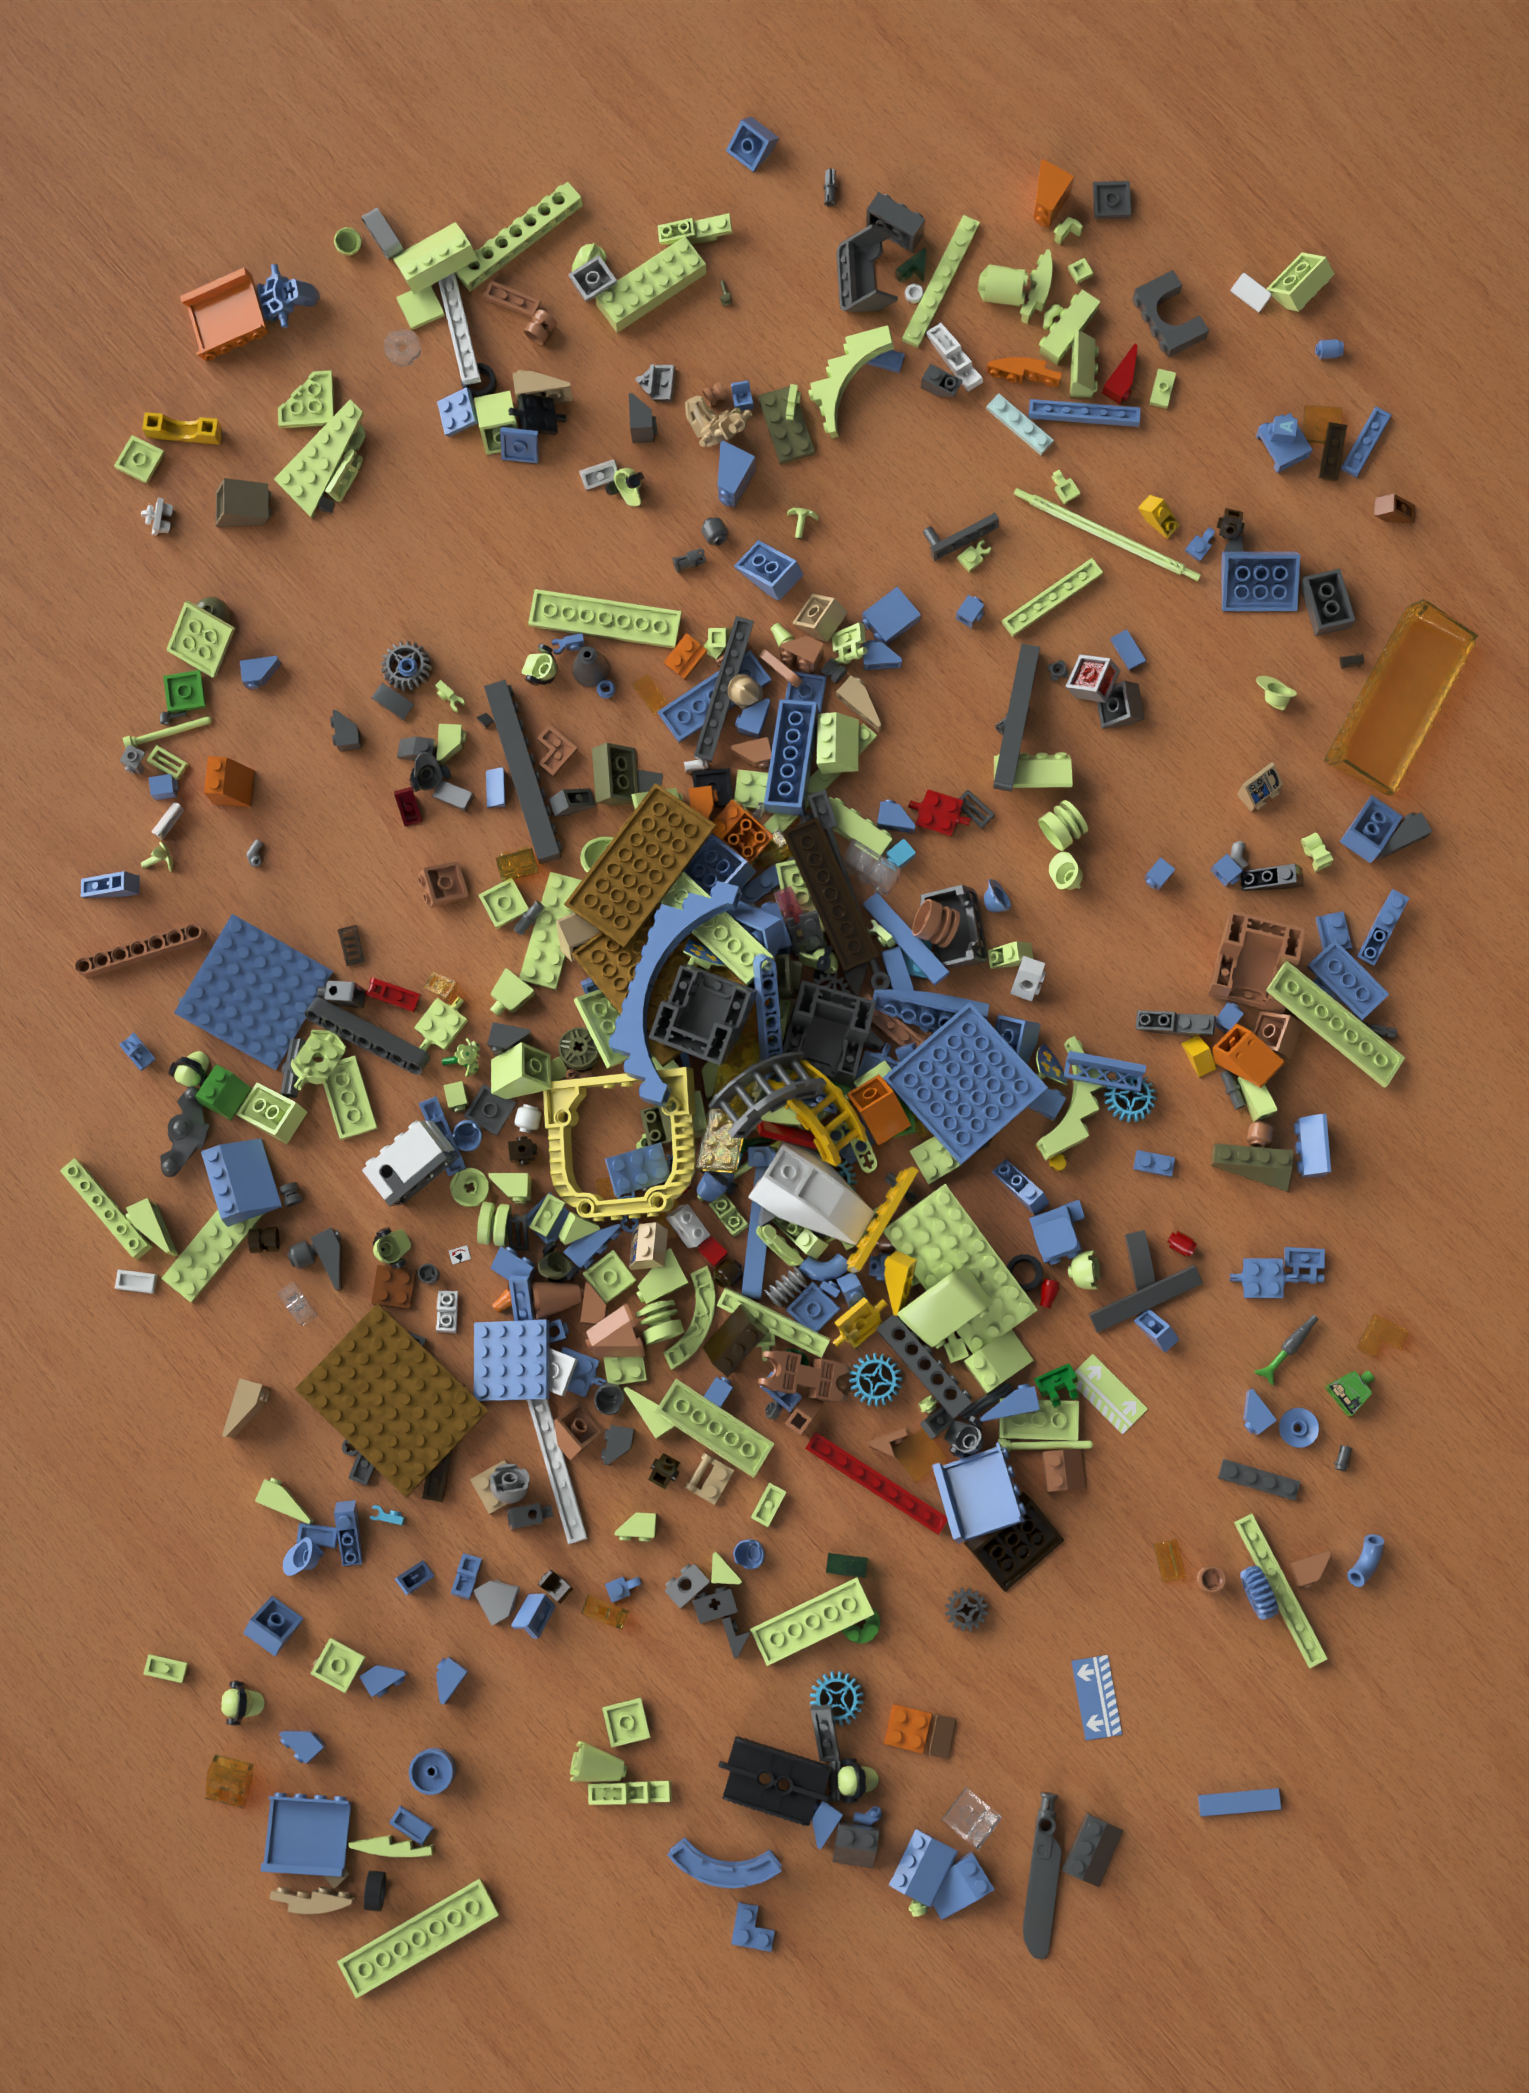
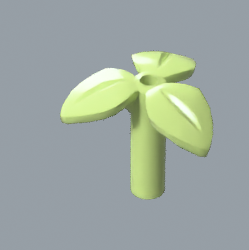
(802, 514)
(158, 854)

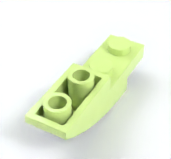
(695, 231)
(1039, 287)

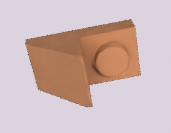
(883, 1443)

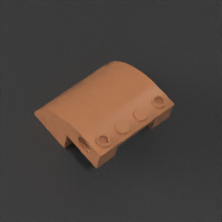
(1251, 957)

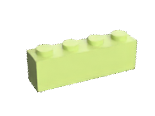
(1074, 318)
(852, 826)

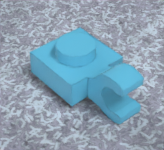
(394, 1516)

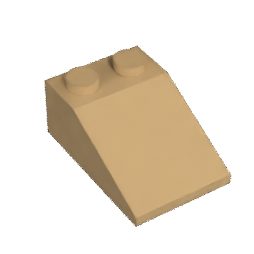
(541, 385)
(245, 1405)

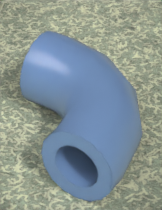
(824, 1270)
(1368, 1560)

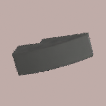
(1139, 1259)

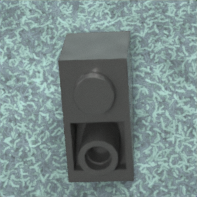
(940, 382)
(346, 732)
(618, 1443)

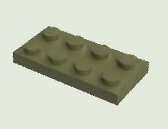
(788, 437)

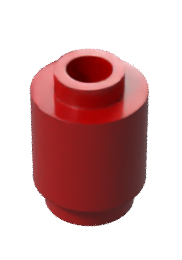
(1182, 1243)

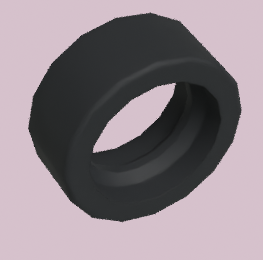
(485, 369)
(1037, 1265)
(375, 1891)

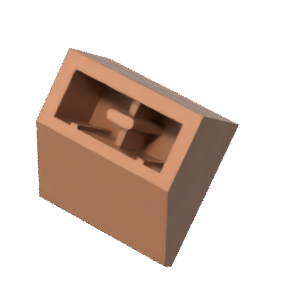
(802, 653)

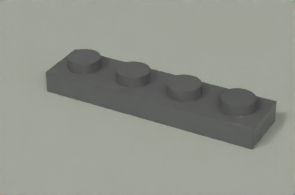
(1258, 1479)

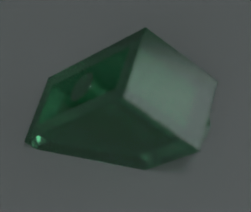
(846, 1565)

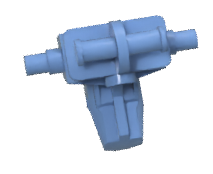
(281, 296)

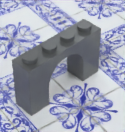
(1170, 337)

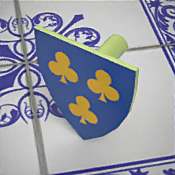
(701, 955)
(1049, 1065)

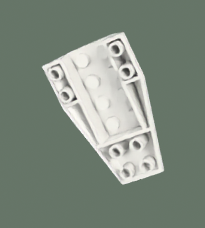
(811, 1195)

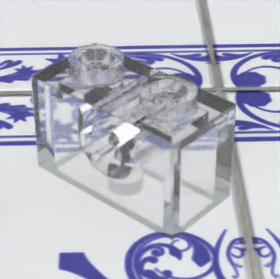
(297, 1303)

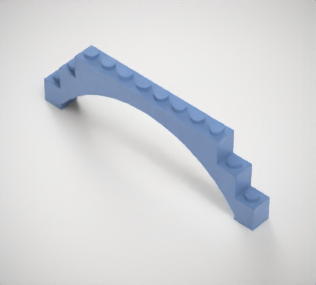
(668, 931)

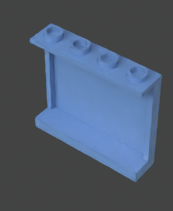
(979, 1494)
(307, 1835)

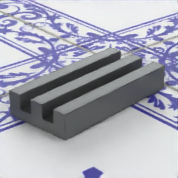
(986, 820)
(517, 1220)

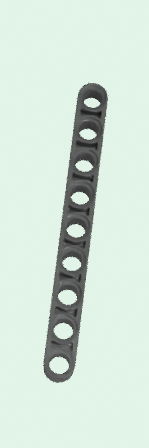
(1016, 717)

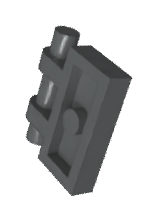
(811, 931)

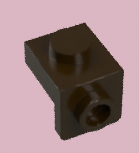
(555, 1586)

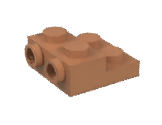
(442, 884)

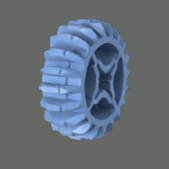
(1259, 1592)

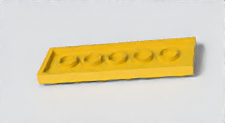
(884, 1214)

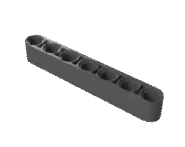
(367, 1036)

